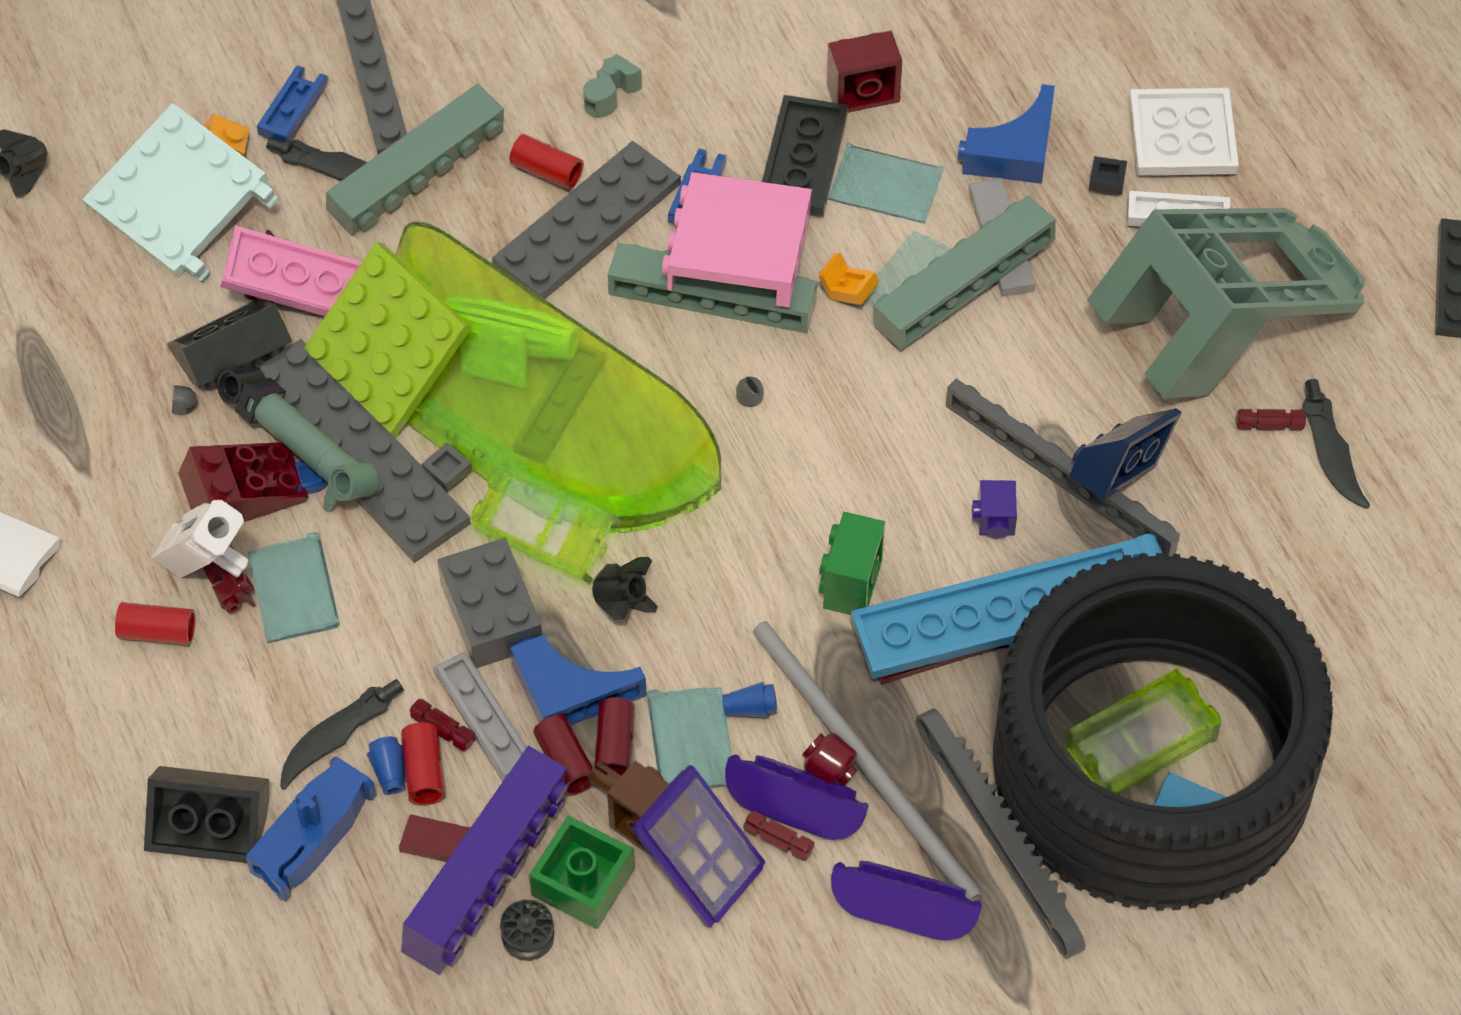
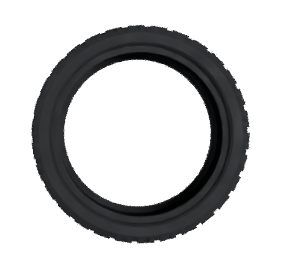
(1184, 616)

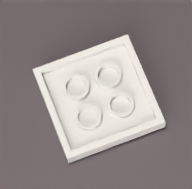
(1183, 131)

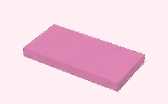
(285, 271)

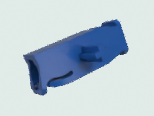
(311, 824)

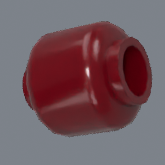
(830, 759)

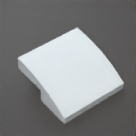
(22, 553)

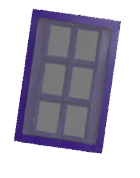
(699, 846)

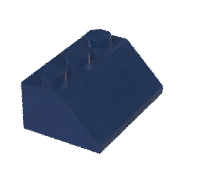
(1123, 453)

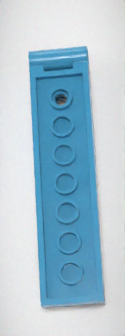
(970, 613)

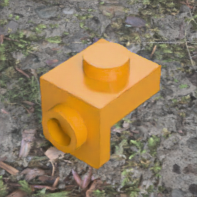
(230, 132)
(847, 283)

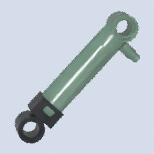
(264, 403)

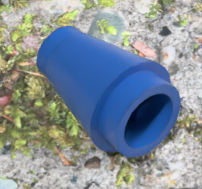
(751, 701)
(388, 764)

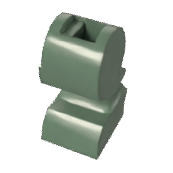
(601, 92)

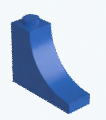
(1011, 149)
(565, 688)

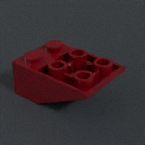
(245, 476)

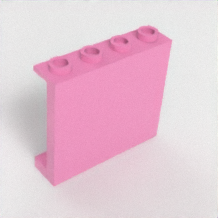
(739, 233)

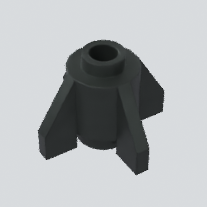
(21, 159)
(623, 588)

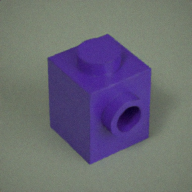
(996, 508)

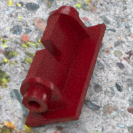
(231, 590)

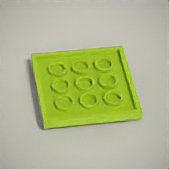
(387, 338)

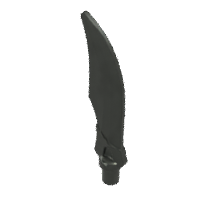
(334, 164)
(1330, 446)
(336, 730)

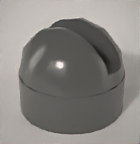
(744, 394)
(183, 399)

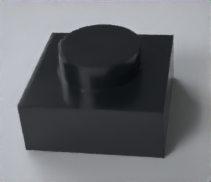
(1107, 175)

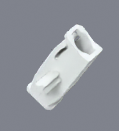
(203, 539)

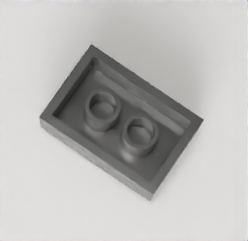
(488, 601)

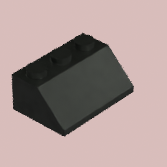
(231, 342)
(204, 813)

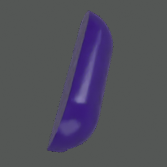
(794, 797)
(904, 900)

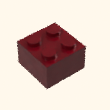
(864, 71)

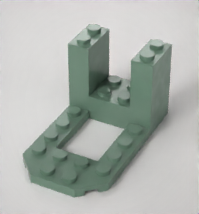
(1226, 306)

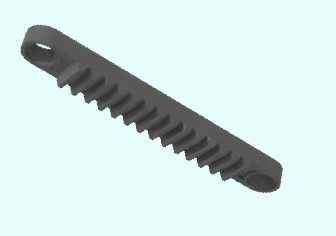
(1002, 832)

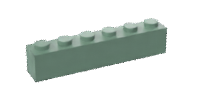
(415, 159)
(964, 272)
(638, 276)

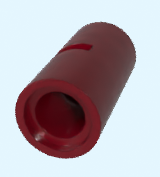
(615, 734)
(562, 745)

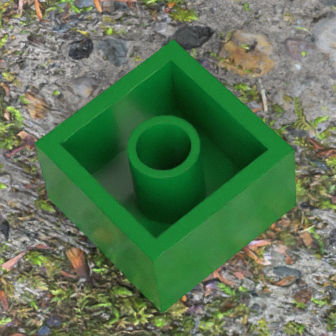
(852, 563)
(582, 871)

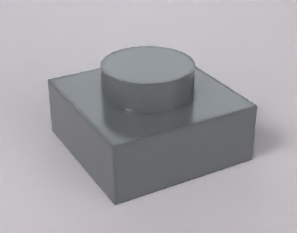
(447, 466)

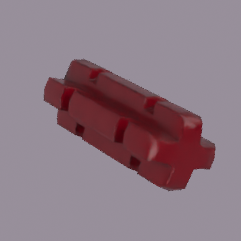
(1271, 419)
(447, 726)
(778, 835)

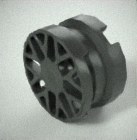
(527, 931)

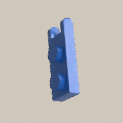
(291, 105)

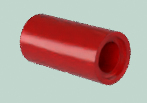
(546, 161)
(155, 623)
(423, 763)

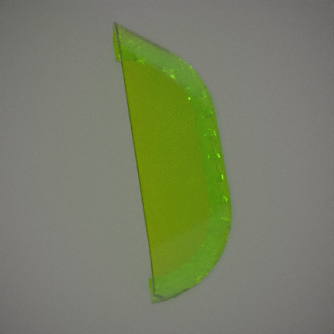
(556, 396)

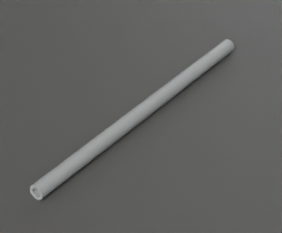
(866, 761)

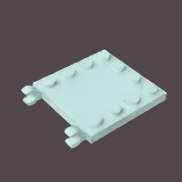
(177, 191)

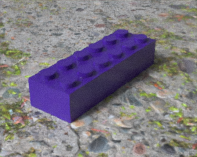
(484, 861)

